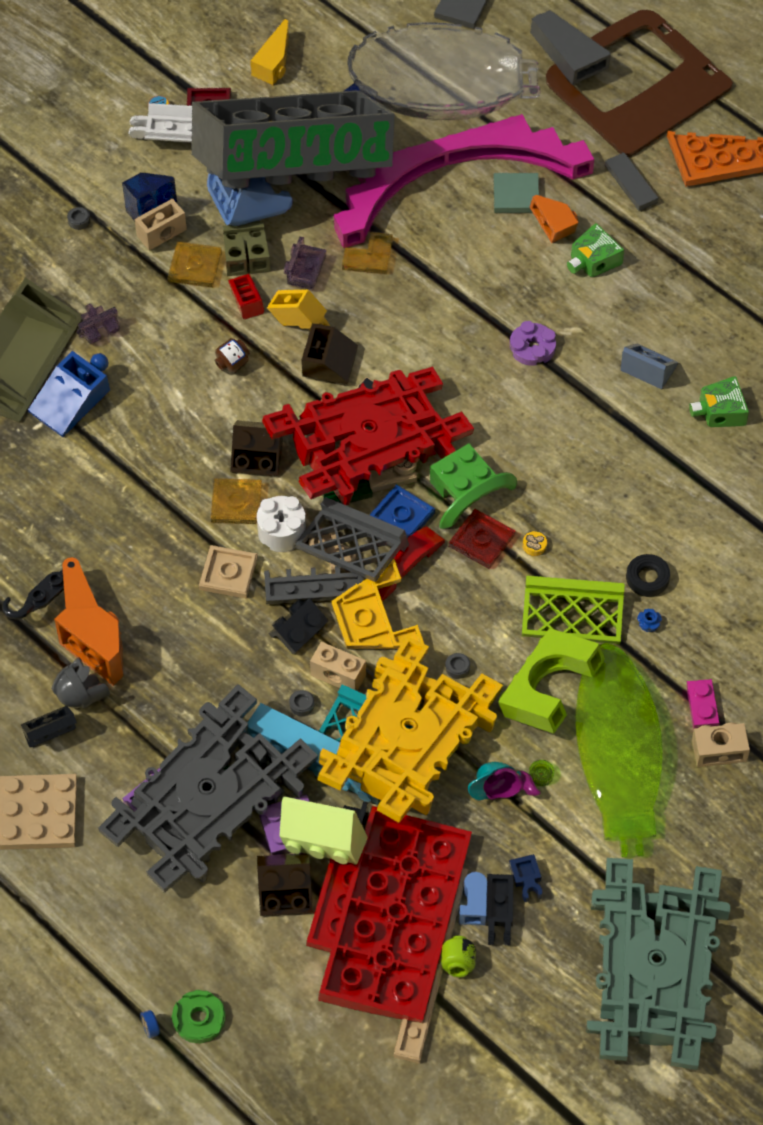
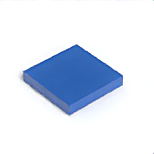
(403, 510)

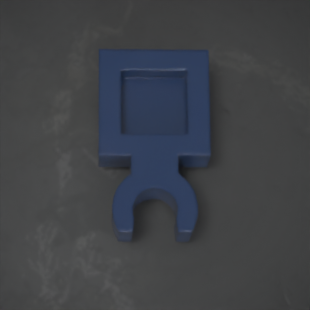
(526, 874)

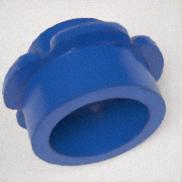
(649, 625)

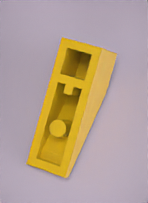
(271, 58)

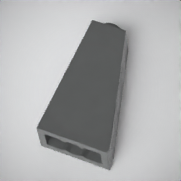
(569, 48)

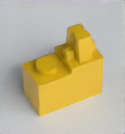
(297, 308)

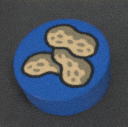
(150, 1023)

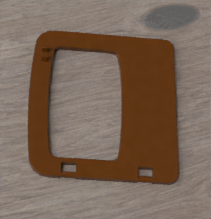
(660, 106)

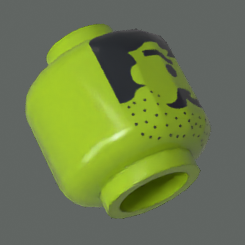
(458, 956)

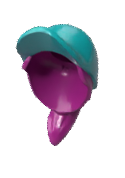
(500, 781)

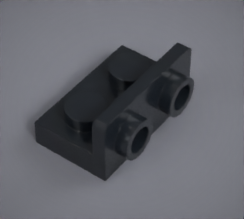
(49, 726)

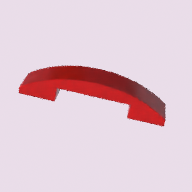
(421, 544)

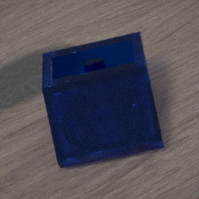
(147, 192)

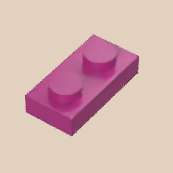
(702, 703)

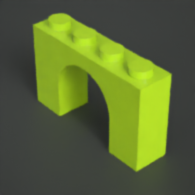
(553, 653)

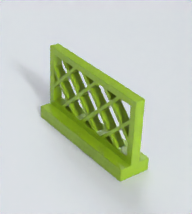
(580, 591)

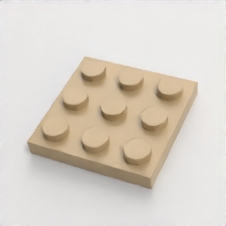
(38, 811)

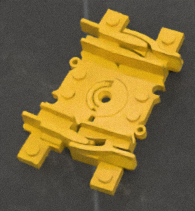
(400, 761)

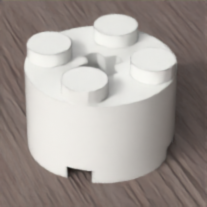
(280, 523)

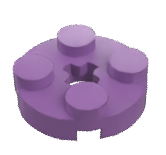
(536, 333)

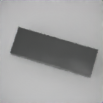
(631, 181)

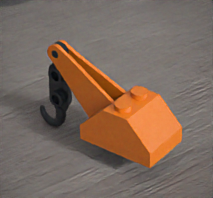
(82, 626)

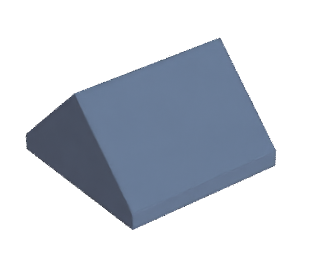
(647, 365)

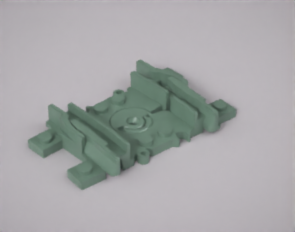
(651, 996)

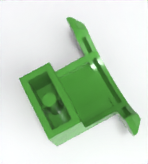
(467, 480)

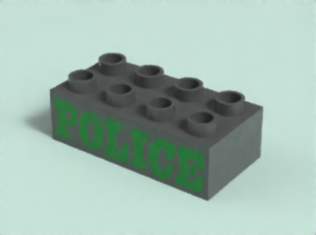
(292, 137)

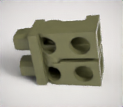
(245, 238)

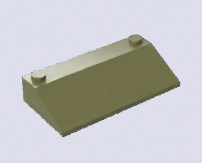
(31, 340)

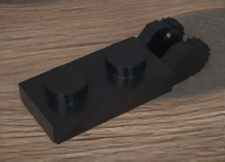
(499, 906)

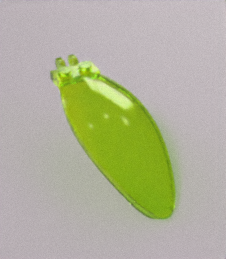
(620, 748)

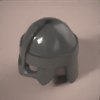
(78, 687)

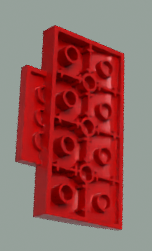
(389, 916)

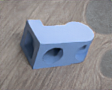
(476, 893)

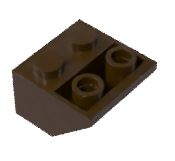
(328, 355)
(254, 449)
(284, 884)

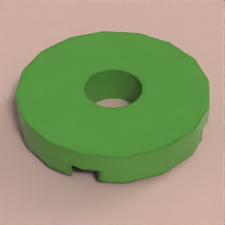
(198, 1031)

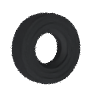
(644, 588)

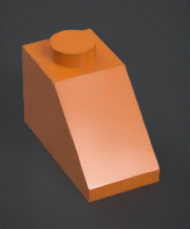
(554, 217)

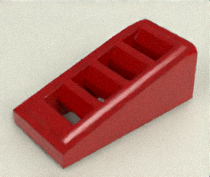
(246, 297)

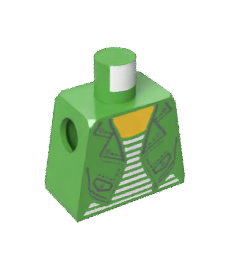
(595, 252)
(721, 404)

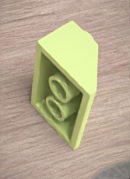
(321, 831)

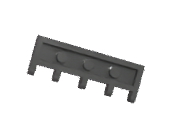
(313, 586)

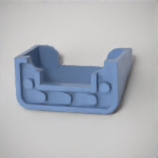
(248, 203)

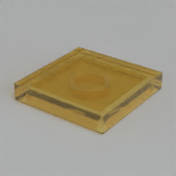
(194, 264)
(236, 501)

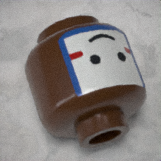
(232, 355)

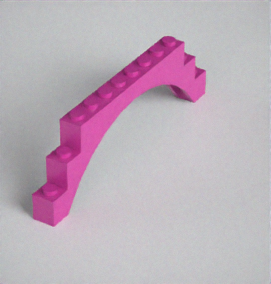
(498, 140)

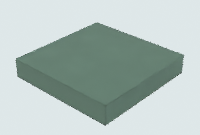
(514, 192)

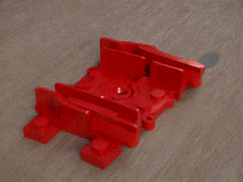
(401, 425)

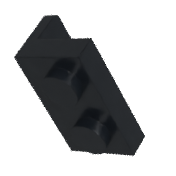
(299, 625)

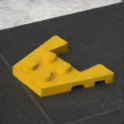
(364, 618)

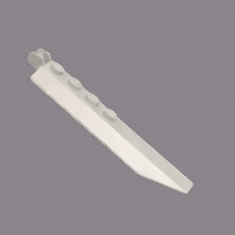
(163, 123)

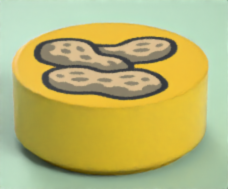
(534, 543)

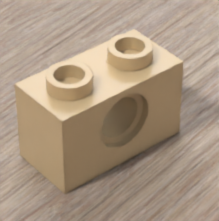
(160, 224)
(337, 667)
(710, 753)

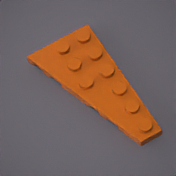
(715, 157)

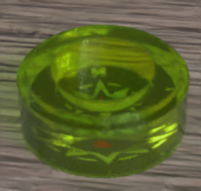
(542, 772)

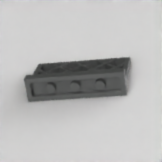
(365, 526)

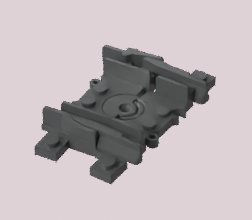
(185, 820)

